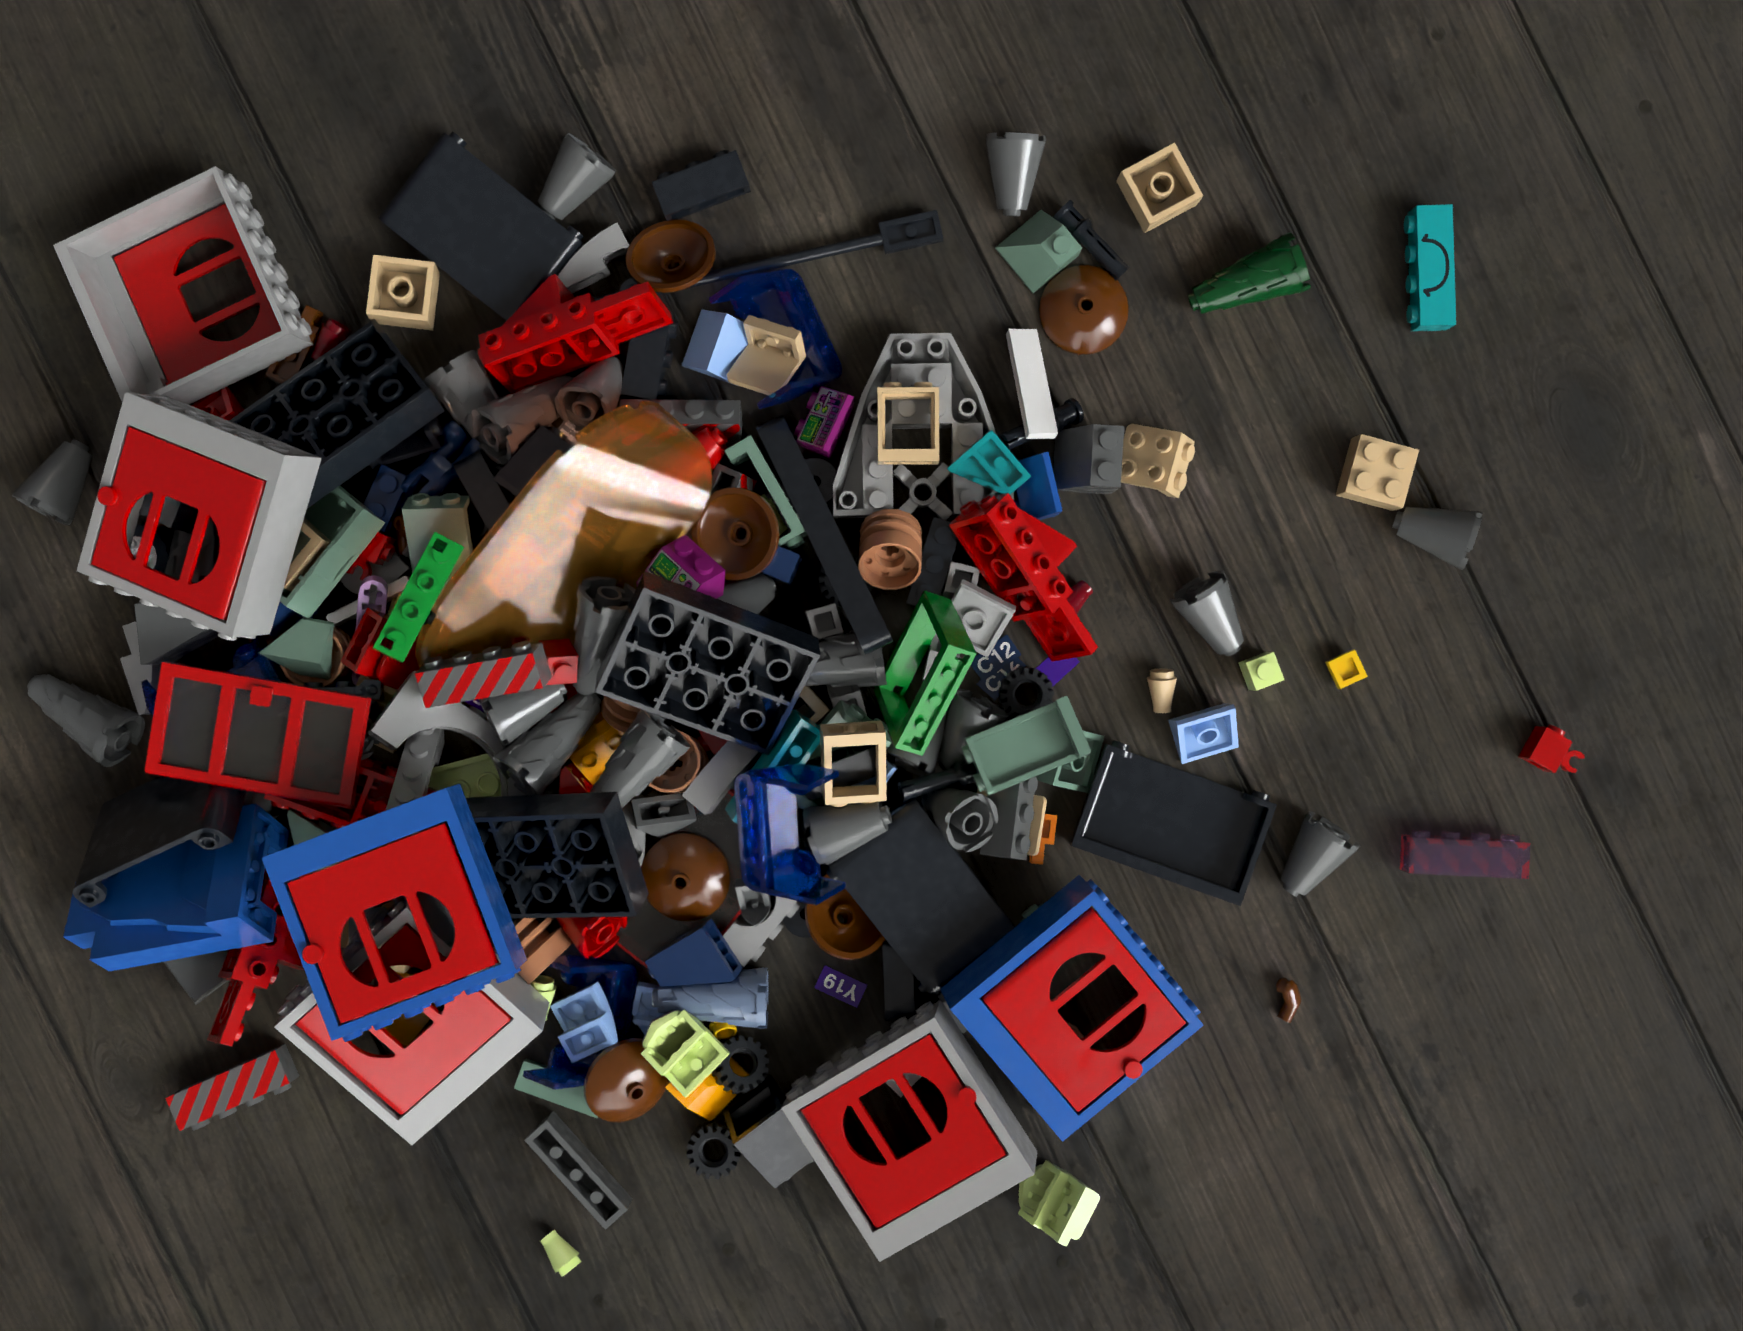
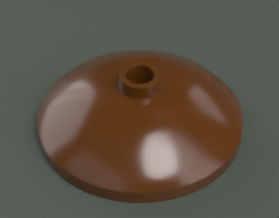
(671, 255)
(1070, 325)
(720, 527)
(700, 865)
(844, 940)
(615, 1076)

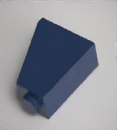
(694, 958)

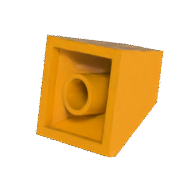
(708, 1097)

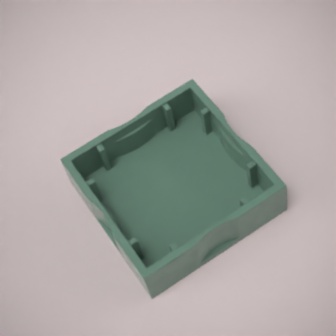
(350, 530)

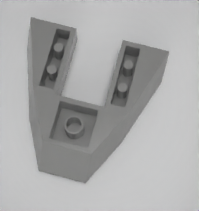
(910, 358)

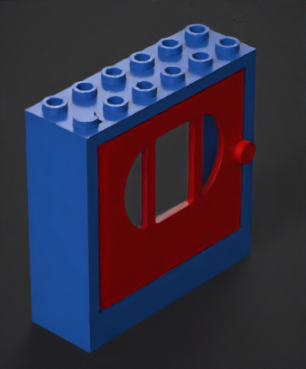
(425, 862)
(1023, 1005)

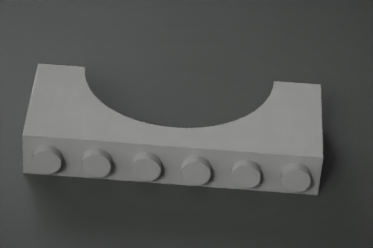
(407, 715)

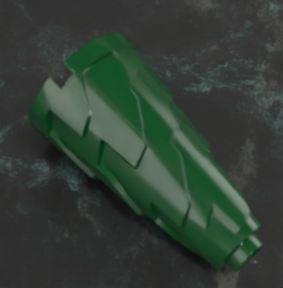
(1257, 277)

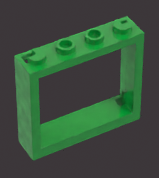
(418, 597)
(907, 725)

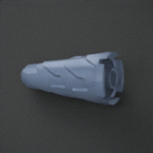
(735, 1002)

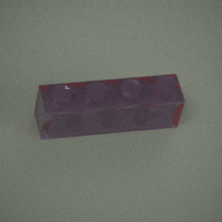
(1465, 856)

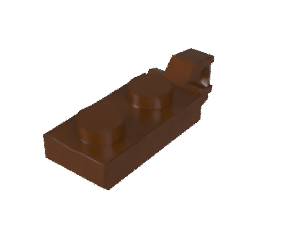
(294, 363)

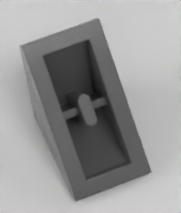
(662, 814)

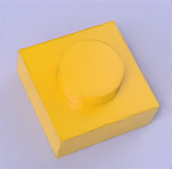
(1346, 669)

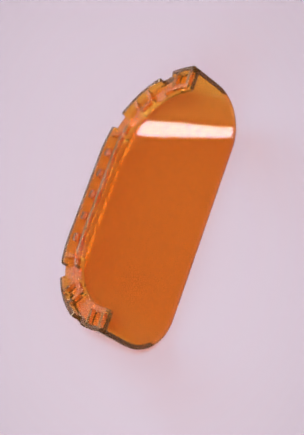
(583, 515)

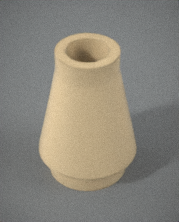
(1161, 687)

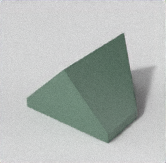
(304, 648)

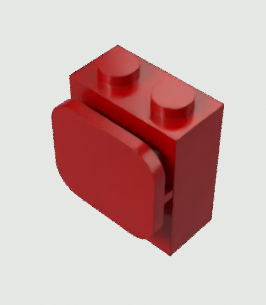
(371, 663)

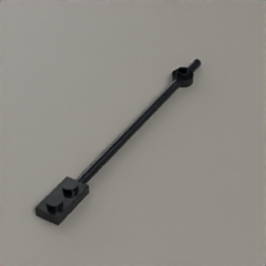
(894, 235)

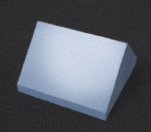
(715, 344)
(1205, 732)

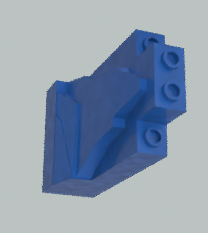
(184, 901)

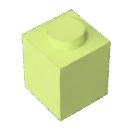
(1261, 671)

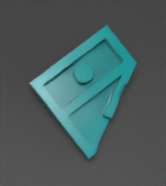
(991, 465)

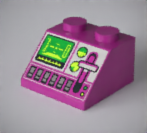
(825, 421)
(689, 566)

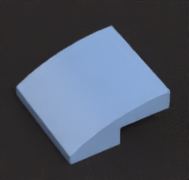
(585, 1022)

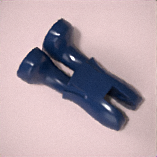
(437, 467)

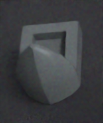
(753, 904)

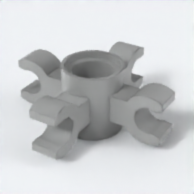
(932, 482)

